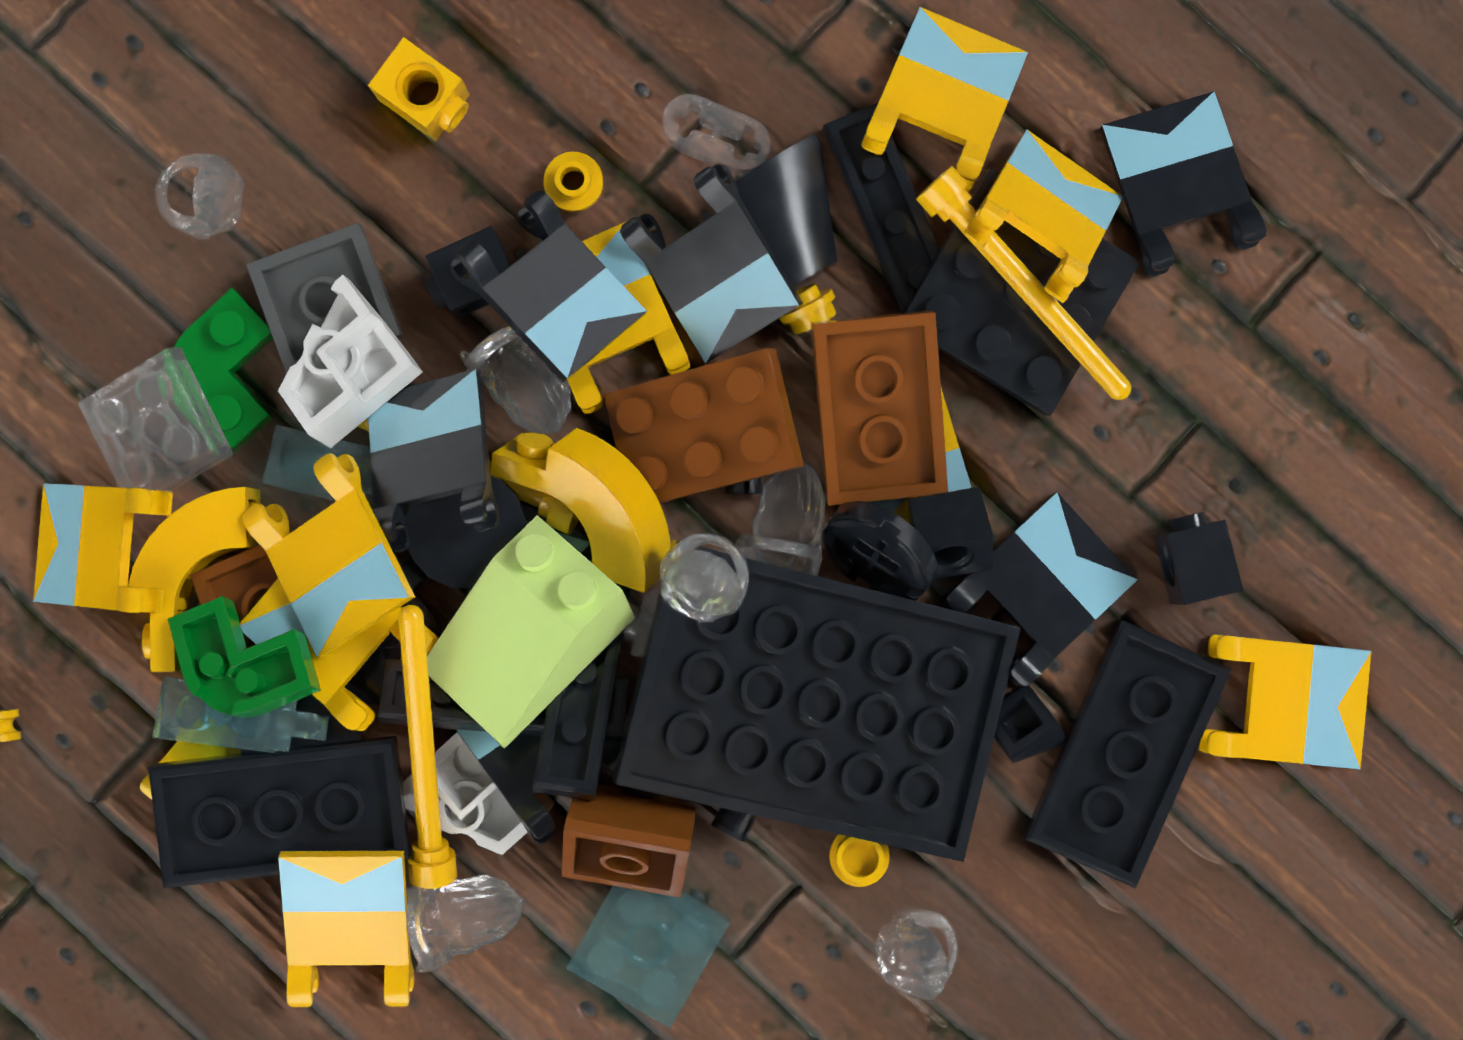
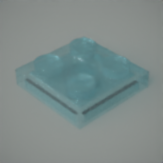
(649, 949)

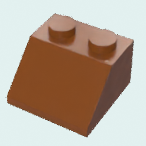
(628, 841)

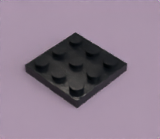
(991, 326)

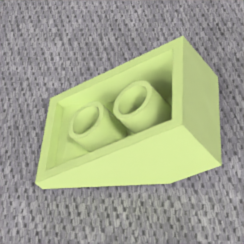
(526, 631)

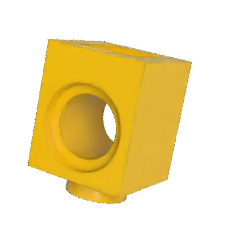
(406, 70)

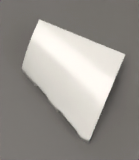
(346, 368)
(471, 800)

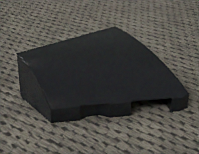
(793, 210)

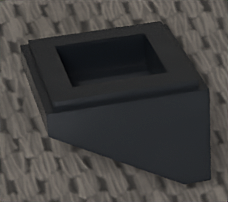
(1026, 726)

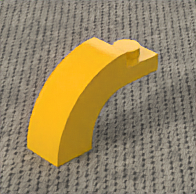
(604, 493)
(184, 545)

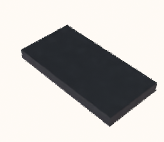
(1127, 753)
(241, 810)

